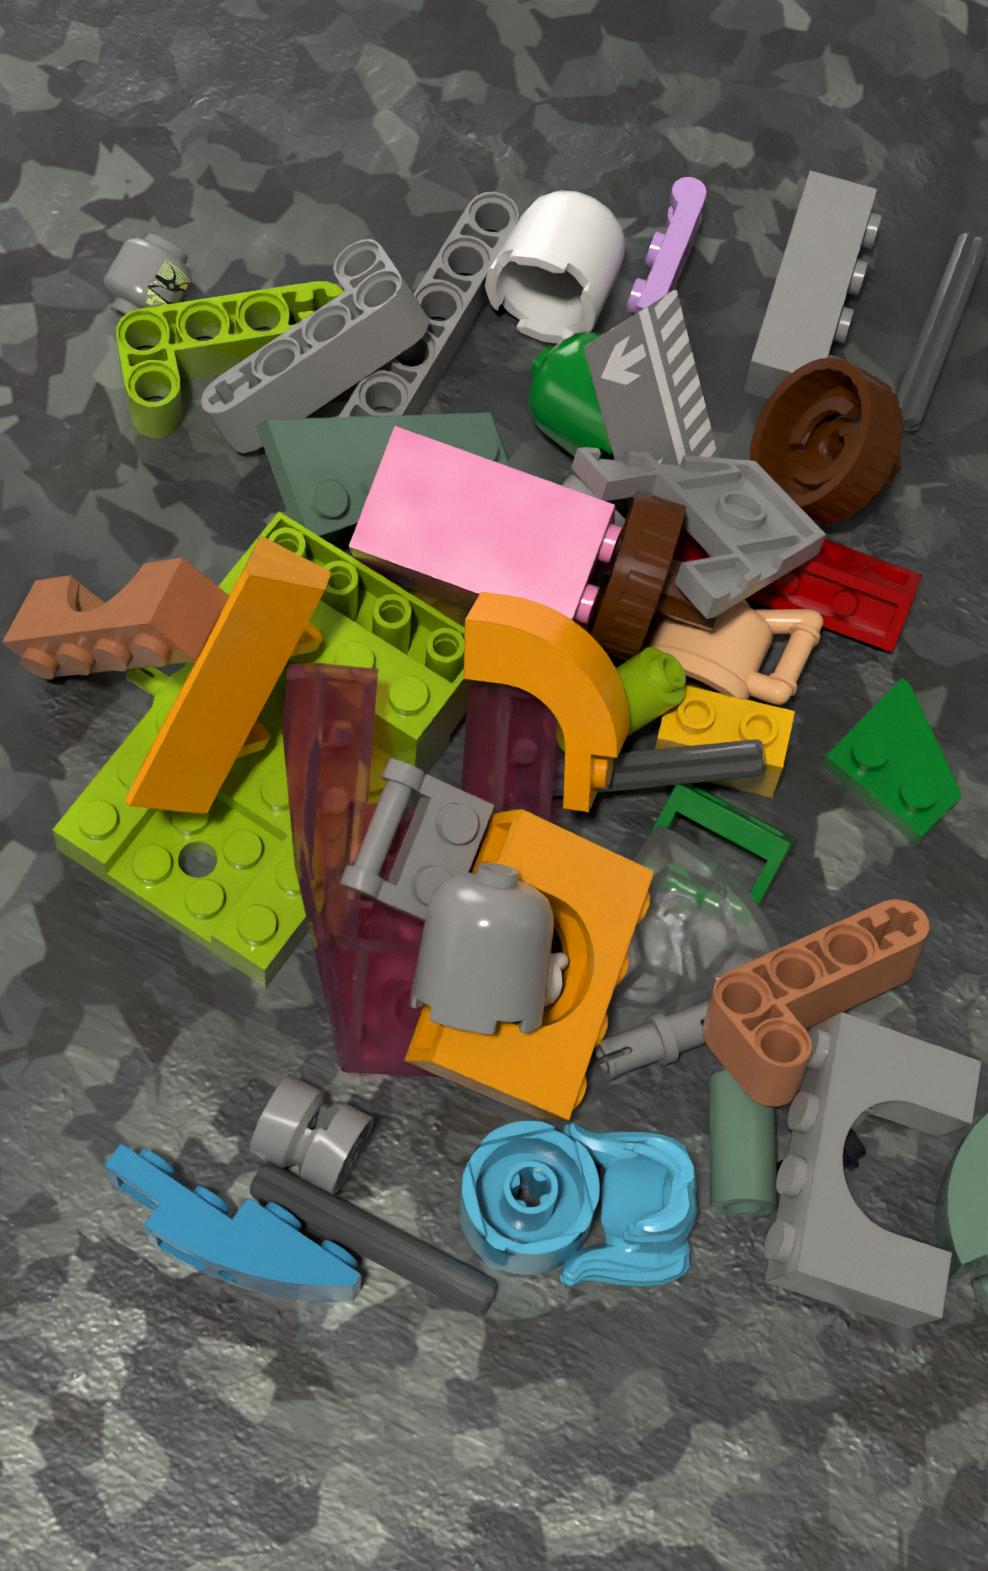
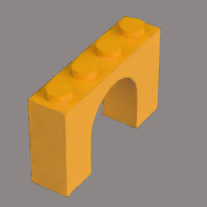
(595, 910)

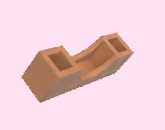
(151, 622)

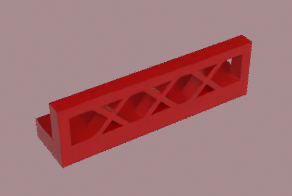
(848, 589)

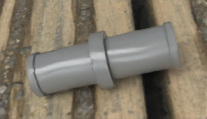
(657, 1039)

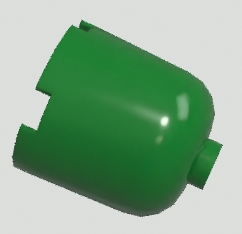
(565, 399)

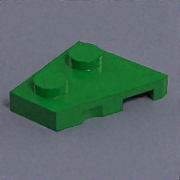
(897, 765)

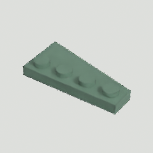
(331, 462)

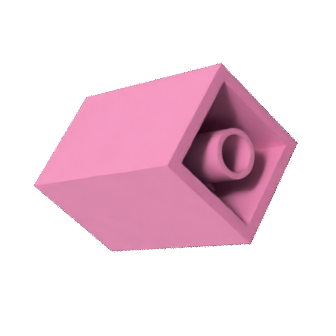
(477, 526)

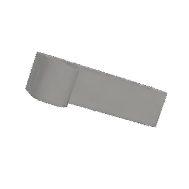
(322, 352)

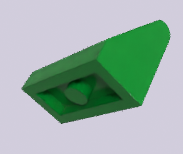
(734, 825)

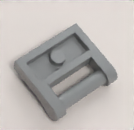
(436, 845)

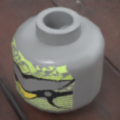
(147, 275)

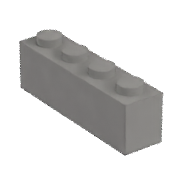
(814, 280)

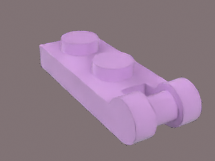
(671, 250)

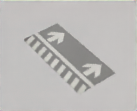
(651, 386)

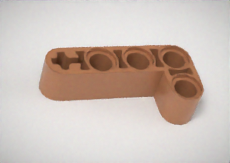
(766, 1005)

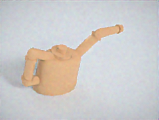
(733, 651)

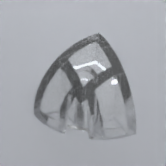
(693, 928)

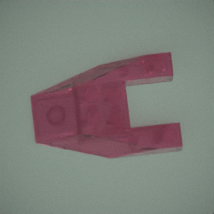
(360, 945)

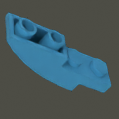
(251, 1251)

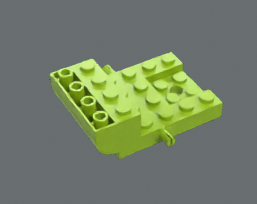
(252, 899)

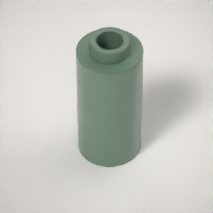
(740, 1151)

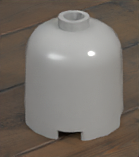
(485, 952)

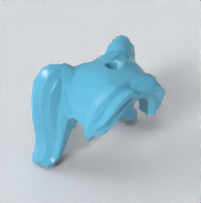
(644, 1210)

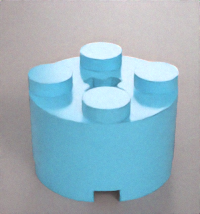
(553, 1170)

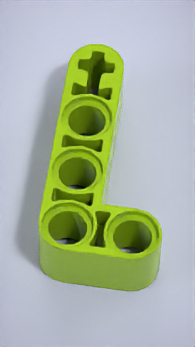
(182, 358)

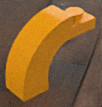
(566, 669)

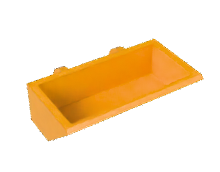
(231, 681)

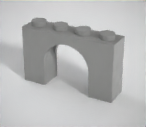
(820, 1234)

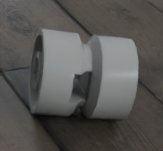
(311, 1134)

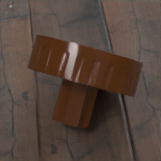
(833, 466)
(644, 579)

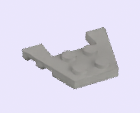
(731, 510)

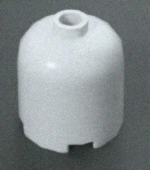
(558, 266)

